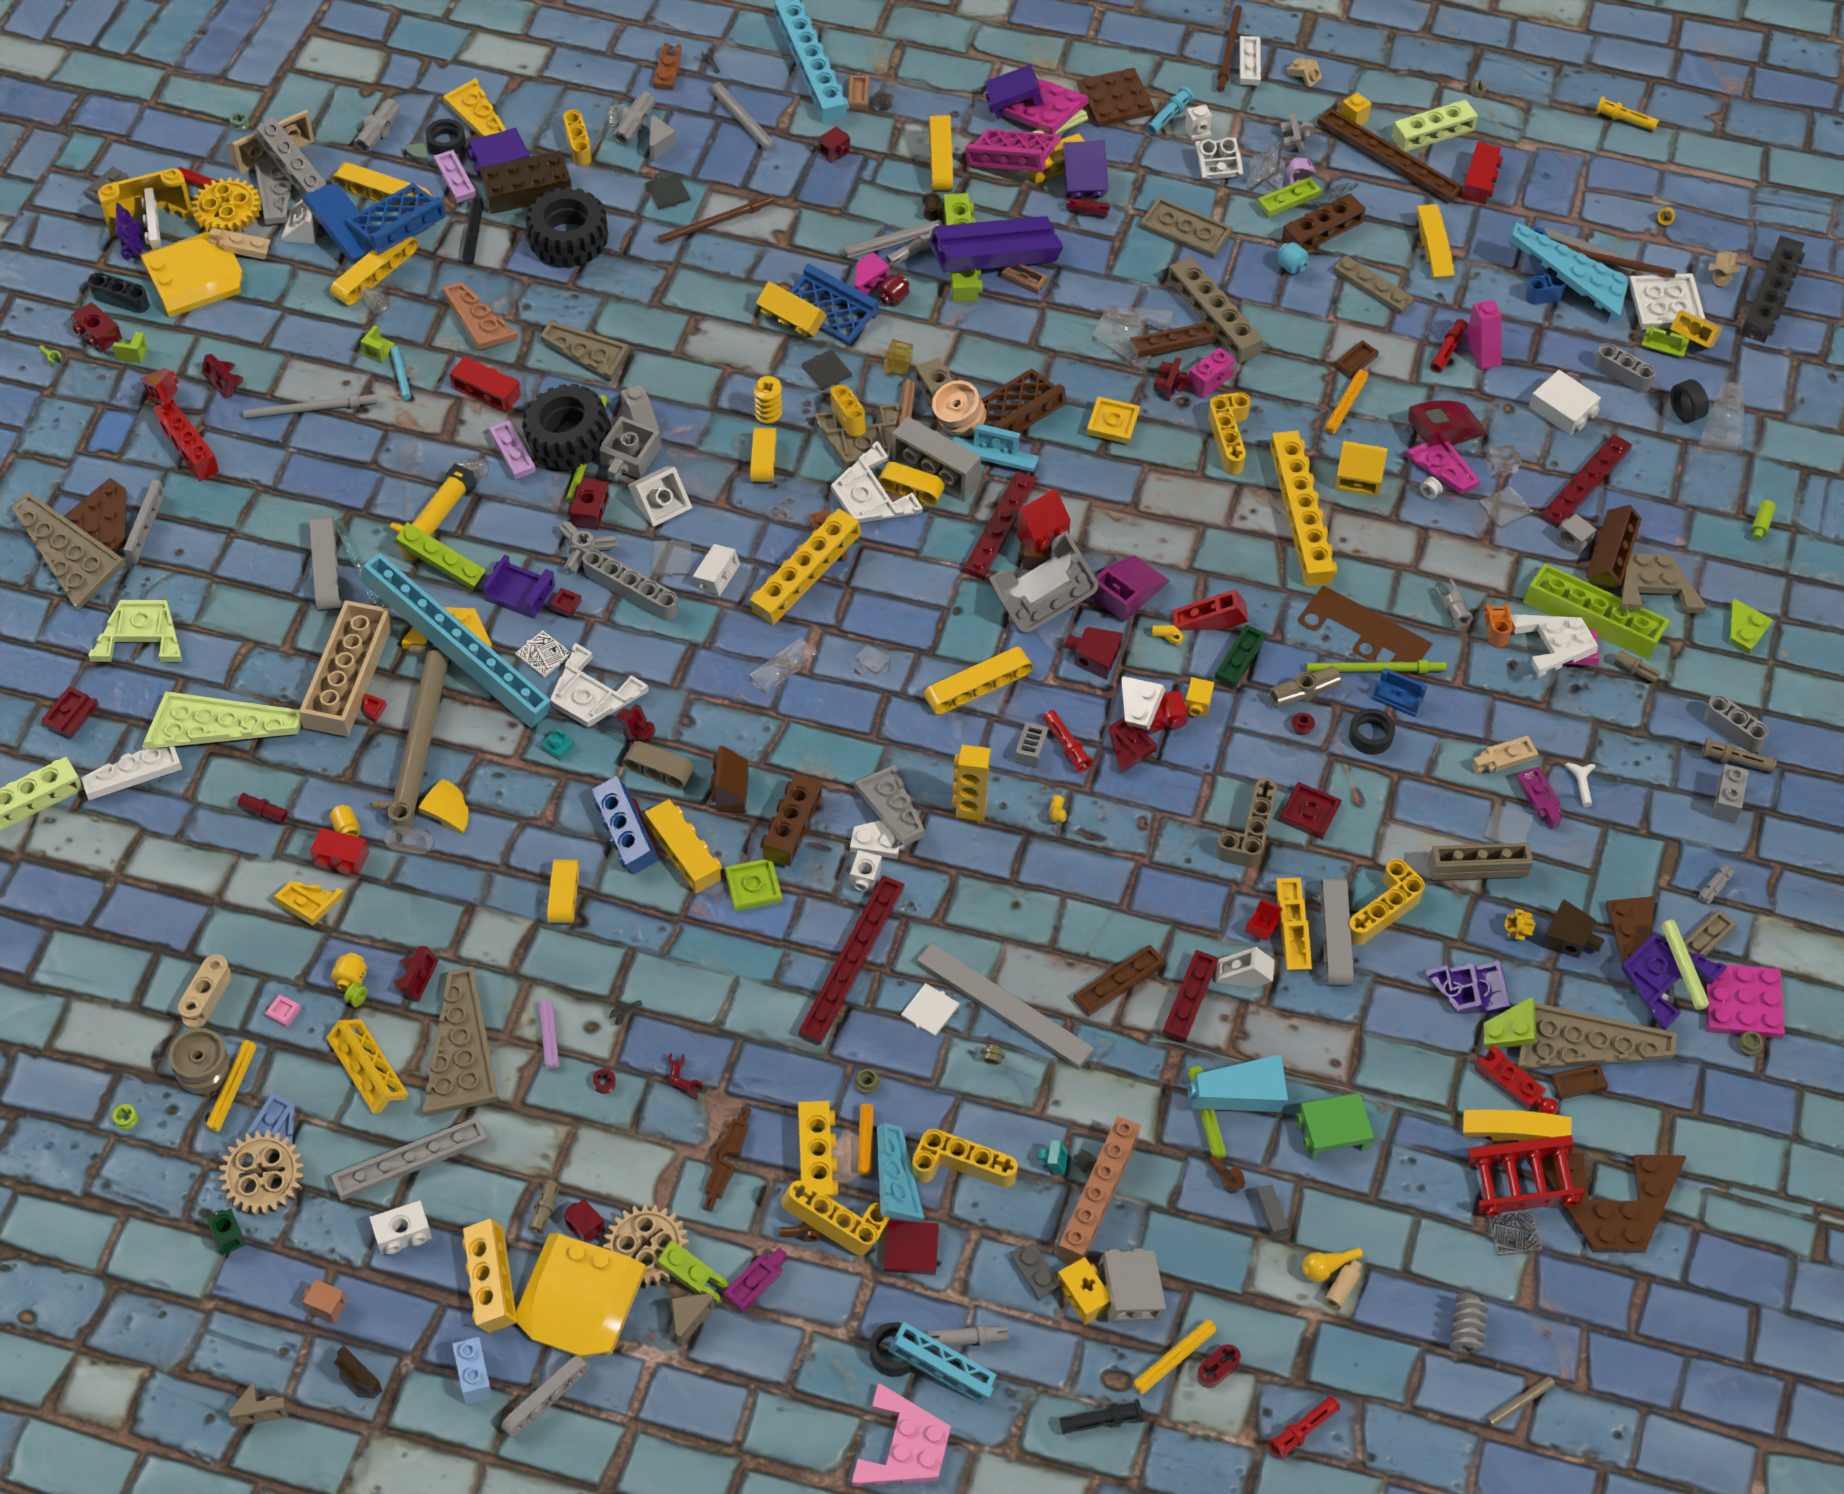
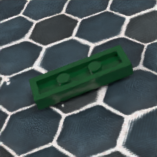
(1240, 656)

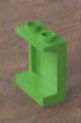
(1334, 1124)

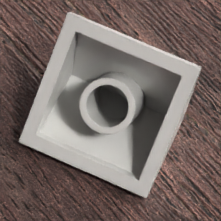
(300, 225)

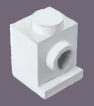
(1198, 122)

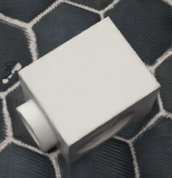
(867, 863)

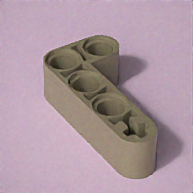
(1258, 822)

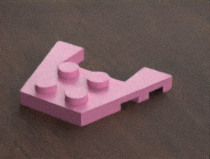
(915, 1447)

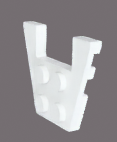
(865, 497)
(1564, 636)
(587, 698)

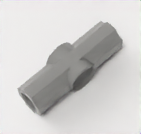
(634, 118)
(377, 125)

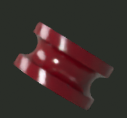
(611, 1079)

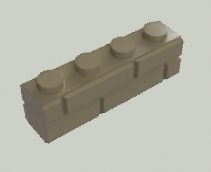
(1480, 861)

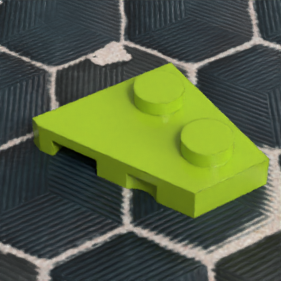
(1746, 626)
(1512, 1027)

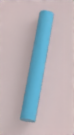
(399, 368)

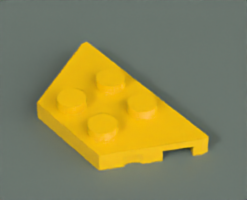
(466, 616)

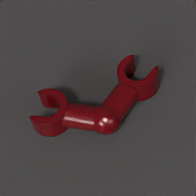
(676, 1080)

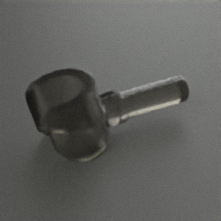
(710, 59)
(620, 1012)

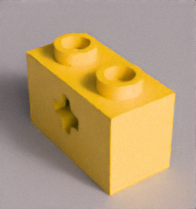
(1085, 1303)

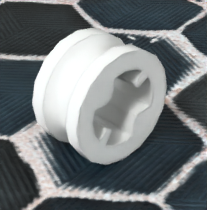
(1431, 488)

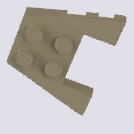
(850, 447)
(1657, 575)

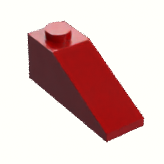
(161, 386)
(1212, 613)

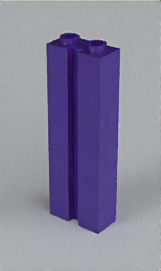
(995, 244)

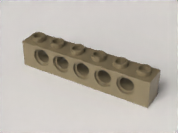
(1215, 309)

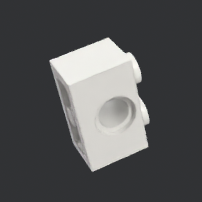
(408, 1216)

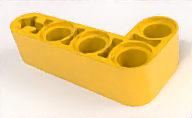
(941, 152)
(1222, 416)
(1398, 892)
(965, 1163)
(800, 1193)

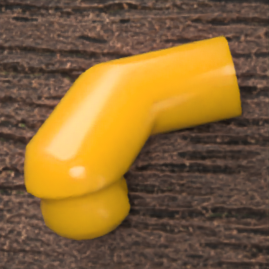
(1169, 632)
(1055, 811)

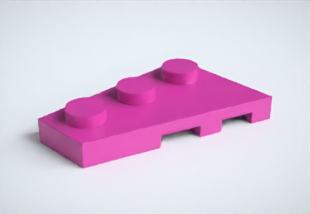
(1446, 465)

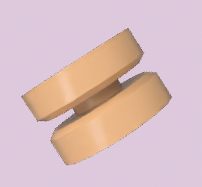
(959, 408)

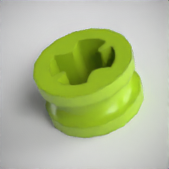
(355, 994)
(130, 1111)

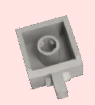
(629, 448)

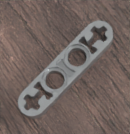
(545, 1396)

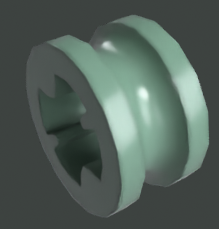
(239, 126)

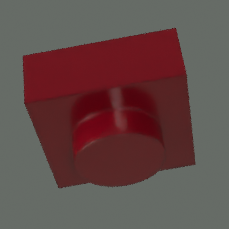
(565, 602)

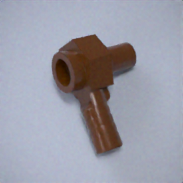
(1232, 1179)
(809, 1233)

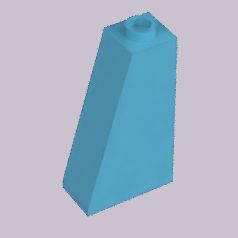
(1242, 1087)

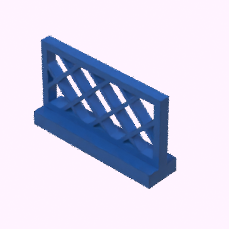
(402, 225)
(842, 293)

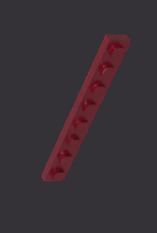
(851, 960)

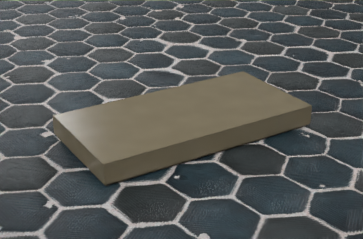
(1186, 227)

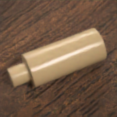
(1343, 1285)

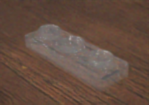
(782, 665)

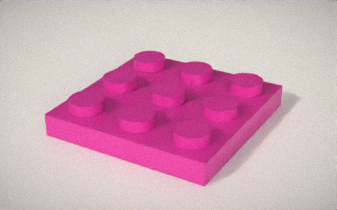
(1057, 107)
(1746, 1001)

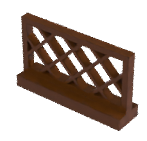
(1024, 414)

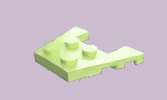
(139, 623)

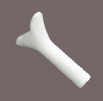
(1581, 774)

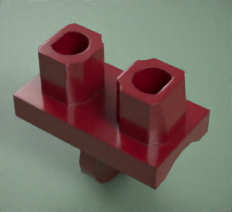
(1175, 379)
(635, 724)

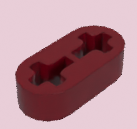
(1223, 1370)

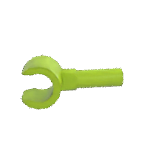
(51, 355)

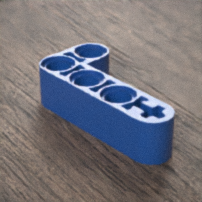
(1546, 285)

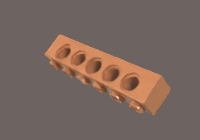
(1099, 1191)

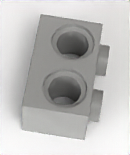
(1730, 794)

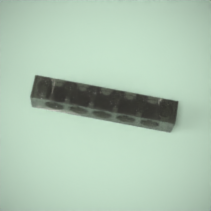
(1772, 289)

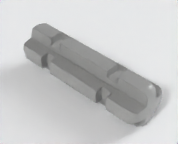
(1716, 884)

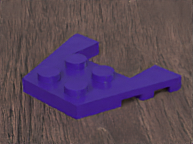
(1654, 971)

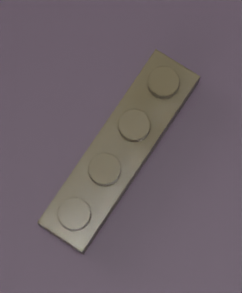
(1373, 285)

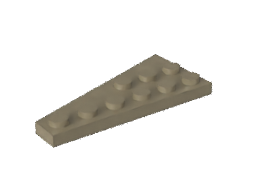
(72, 554)
(461, 1055)

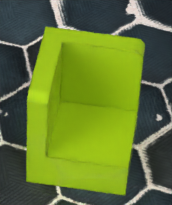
(375, 346)
(131, 351)

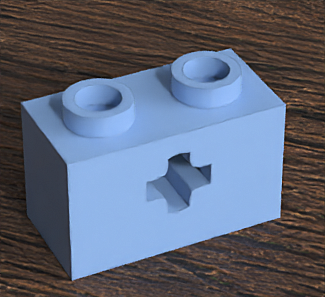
(472, 1371)

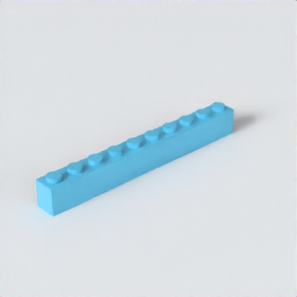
(455, 640)

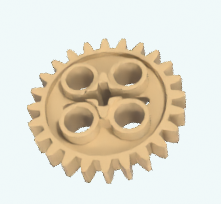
(260, 1149)
(628, 1232)

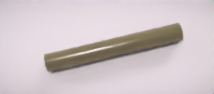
(1520, 1401)

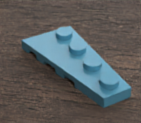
(896, 1179)

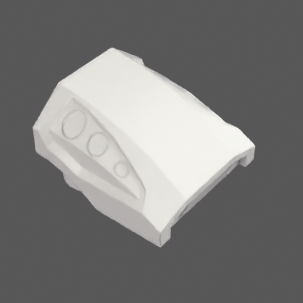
(1219, 158)

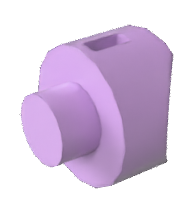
(1300, 169)

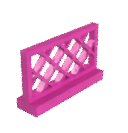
(1017, 157)

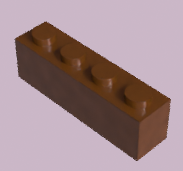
(1614, 547)

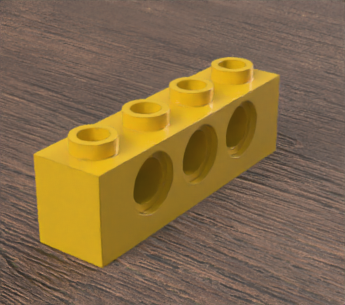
(971, 782)
(813, 1116)
(501, 1310)

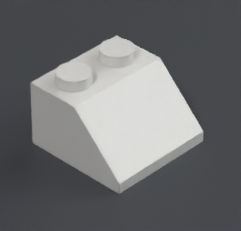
(660, 495)

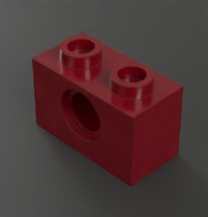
(96, 327)
(589, 503)

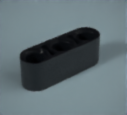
(118, 292)

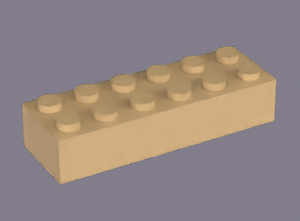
(346, 668)

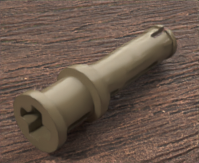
(1727, 753)

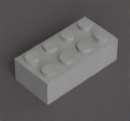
(937, 455)

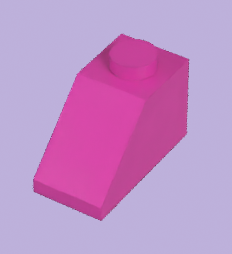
(870, 273)

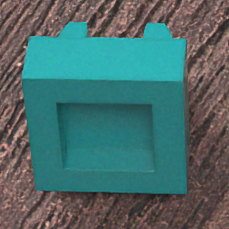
(557, 744)
(1055, 1157)

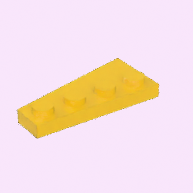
(474, 109)

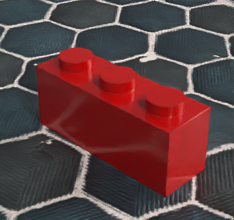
(1482, 173)
(485, 384)

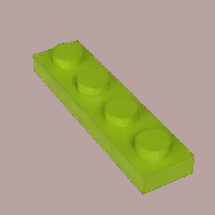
(439, 556)

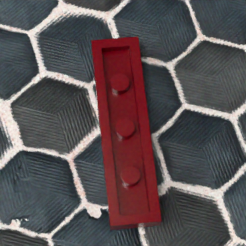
(1190, 996)

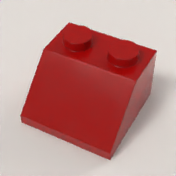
(1042, 522)

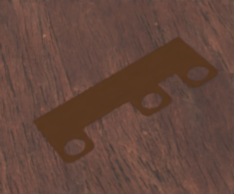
(1372, 627)

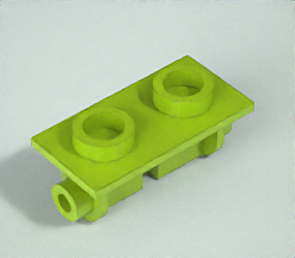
(1658, 340)

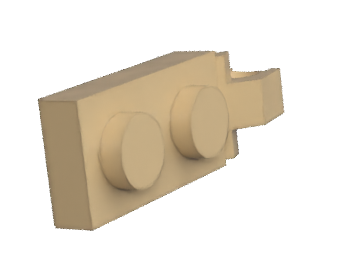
(239, 243)
(1505, 755)

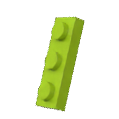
(1289, 196)

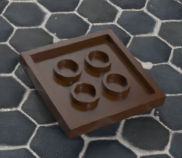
(1116, 97)

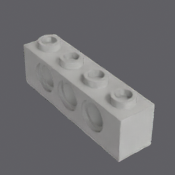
(288, 157)

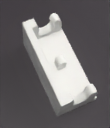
(717, 569)

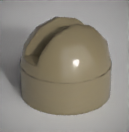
(1474, 89)

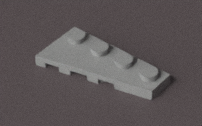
(274, 191)
(889, 800)

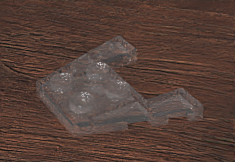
(1121, 324)

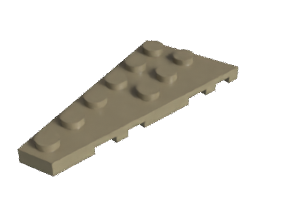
(1584, 1039)

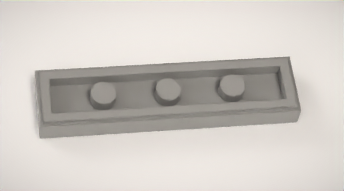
(144, 522)

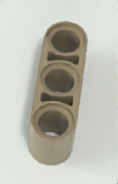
(658, 765)

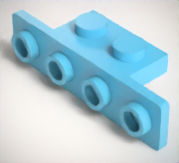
(999, 447)

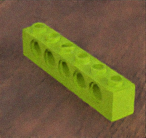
(964, 284)

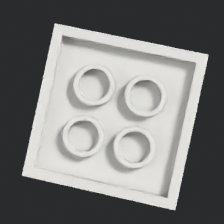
(1661, 298)

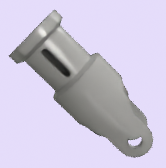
(1455, 605)

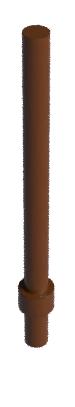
(1223, 72)
(752, 206)
(1626, 263)

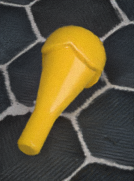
(1319, 1266)

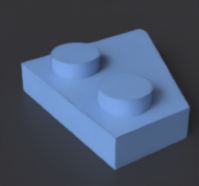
(275, 1116)

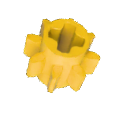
(1519, 924)

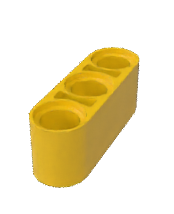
(577, 137)
(848, 410)
(763, 455)
(906, 480)
(563, 891)

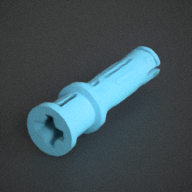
(1174, 106)

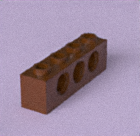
(1325, 222)
(792, 819)

